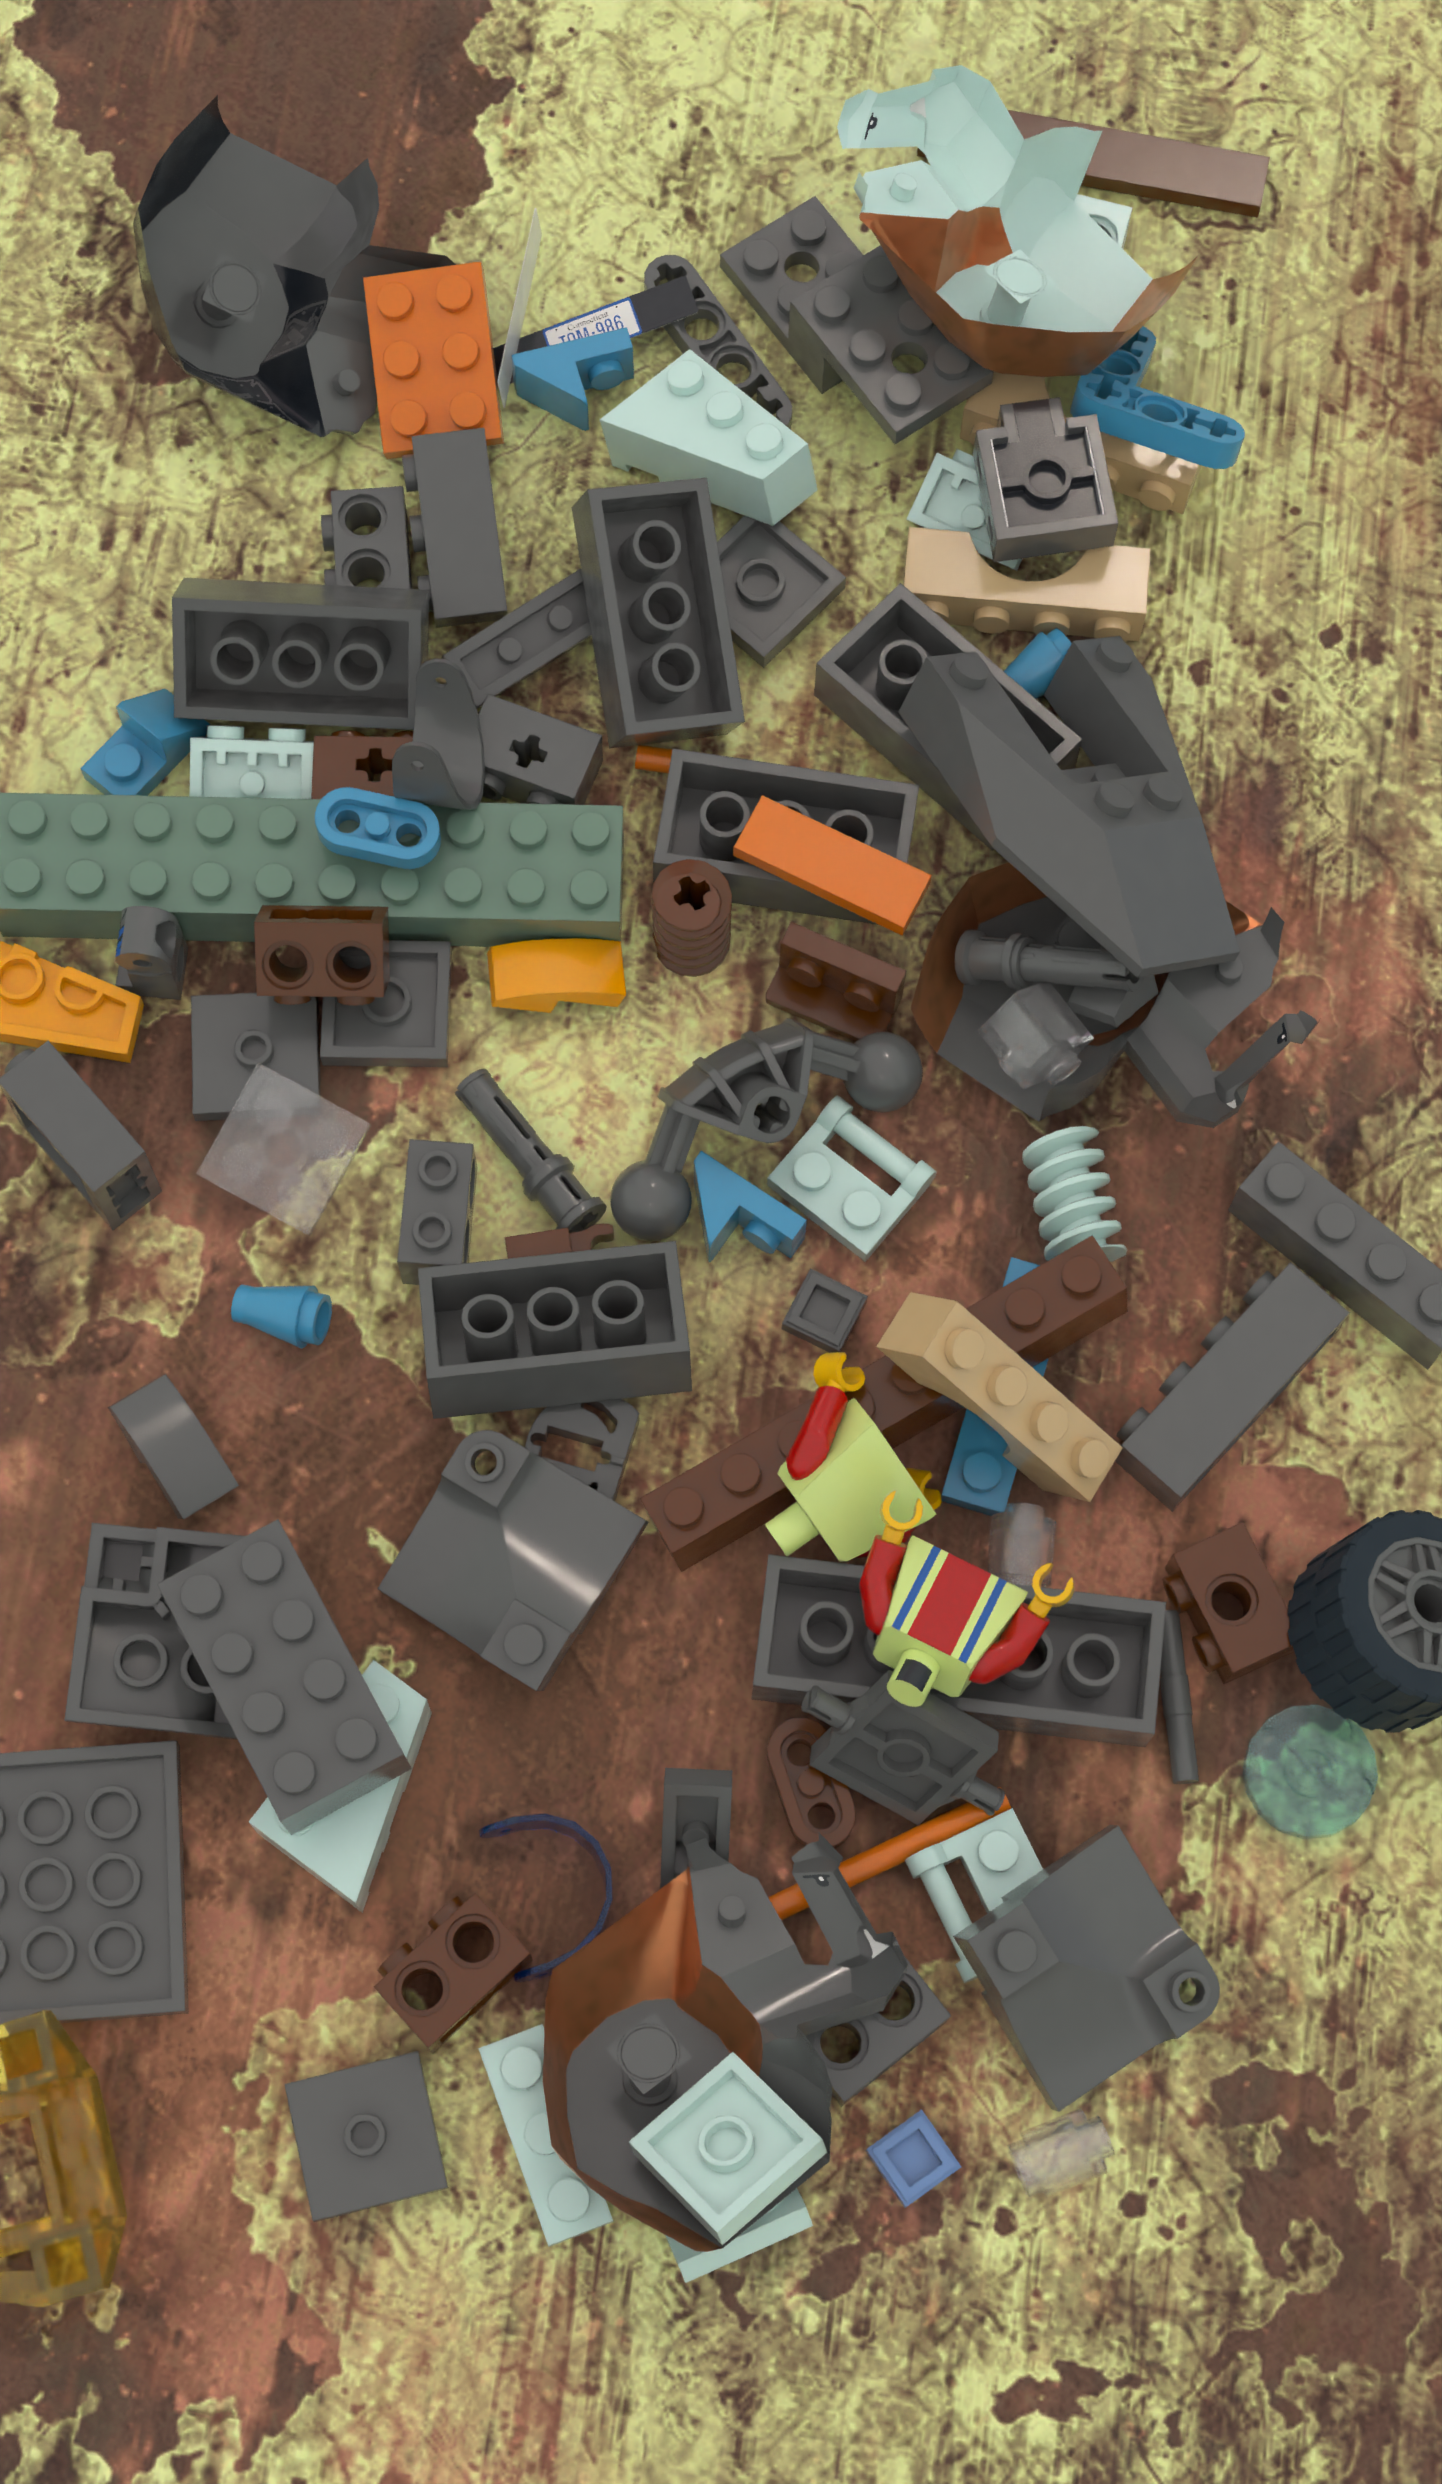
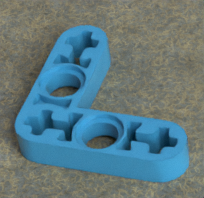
(1150, 417)

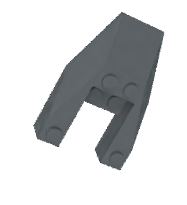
(1101, 841)

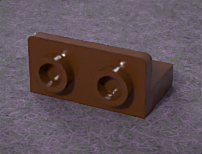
(834, 984)

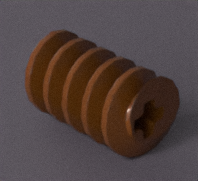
(691, 917)

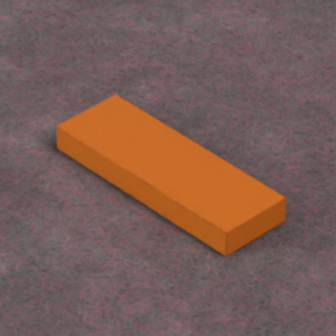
(832, 865)

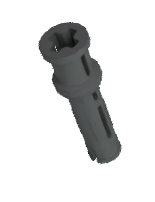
(1023, 961)
(545, 1175)

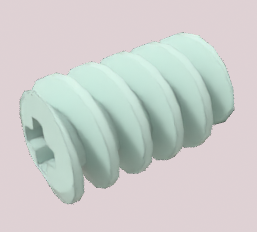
(1067, 1192)

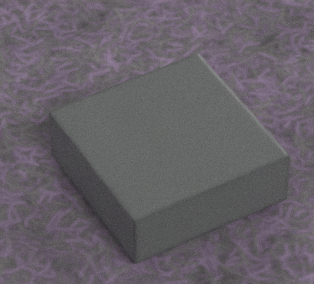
(824, 1312)

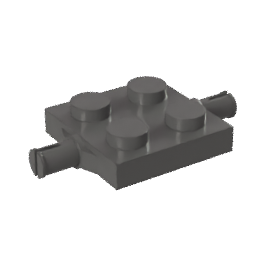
(904, 1753)

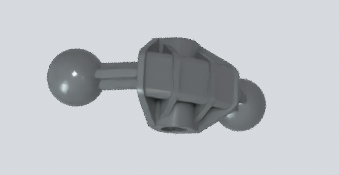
(756, 1093)

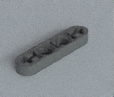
(727, 344)

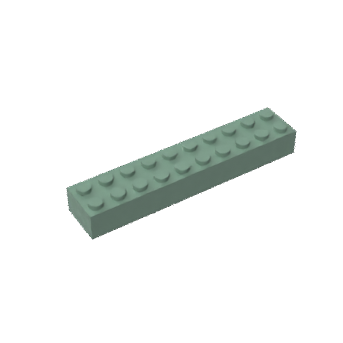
(216, 860)

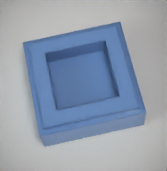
(913, 2158)

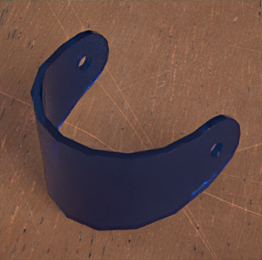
(590, 1844)

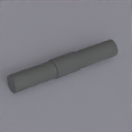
(1177, 1703)

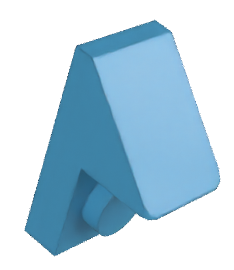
(560, 373)
(143, 747)
(731, 1200)

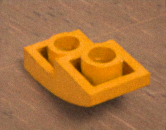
(546, 971)

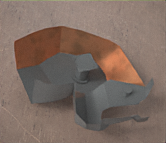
(1161, 1038)
(681, 1989)

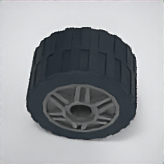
(1372, 1622)

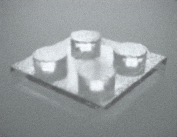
(284, 1149)

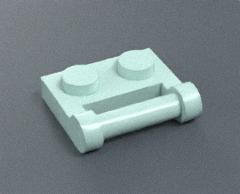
(837, 1193)
(996, 1861)

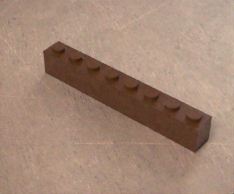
(741, 1483)

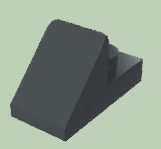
(694, 1809)

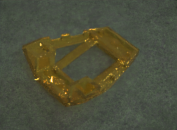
(81, 2237)

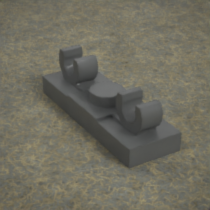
(524, 639)

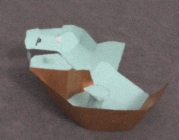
(995, 229)

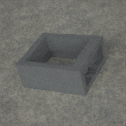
(79, 1134)

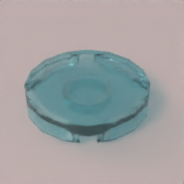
(1310, 1772)

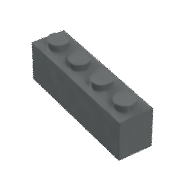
(1345, 1251)
(1230, 1385)

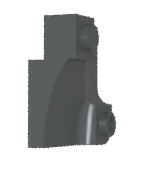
(512, 1557)
(128, 1649)
(1087, 1968)

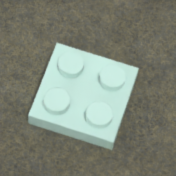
(727, 2147)

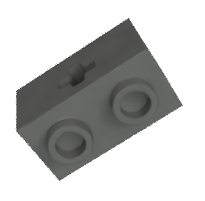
(562, 755)

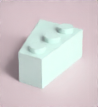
(703, 426)
(348, 1843)

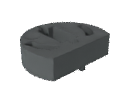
(584, 1426)

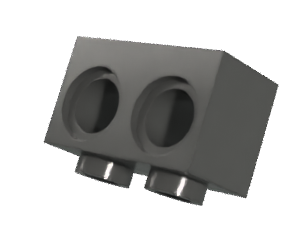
(373, 556)
(436, 1206)
(883, 2040)

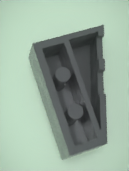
(456, 527)

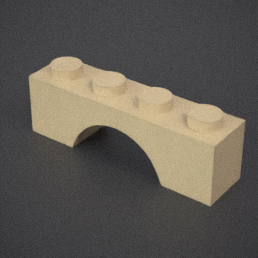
(1133, 469)
(1093, 599)
(968, 1363)

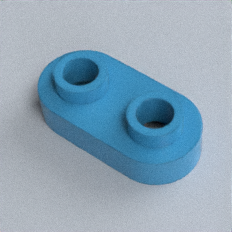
(381, 826)

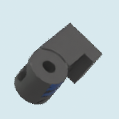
(151, 953)

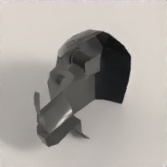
(262, 275)

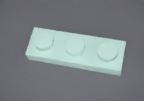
(559, 2196)

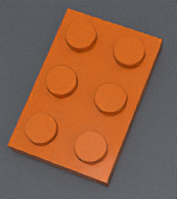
(432, 354)

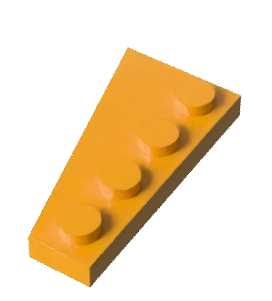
(64, 1007)

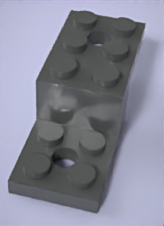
(851, 320)

